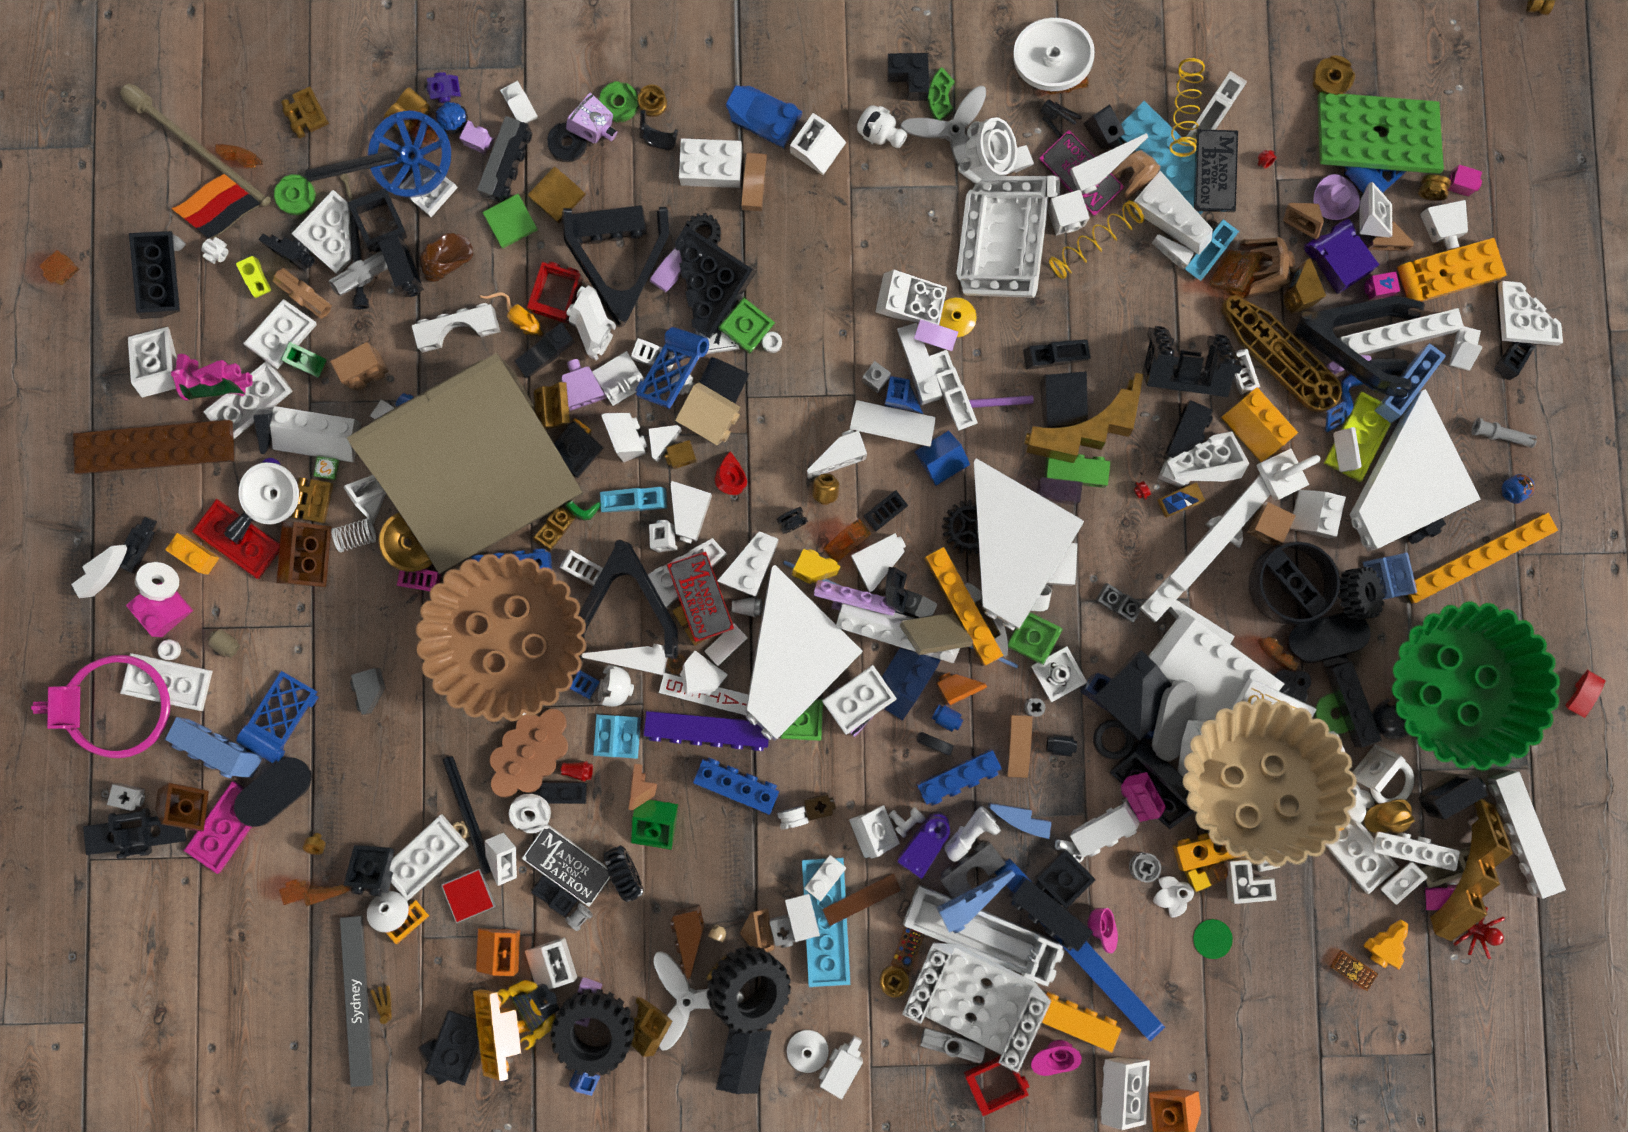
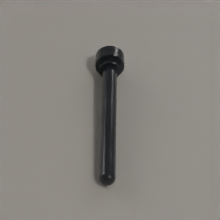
(359, 301)

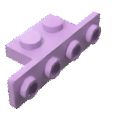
(852, 597)

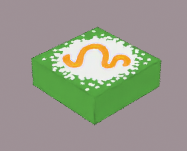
(326, 468)

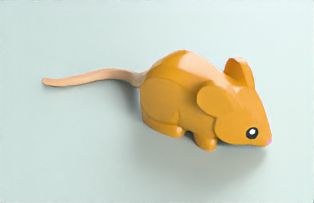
(520, 316)

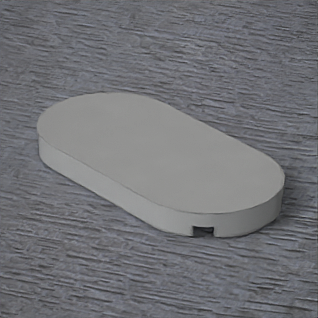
(1174, 712)

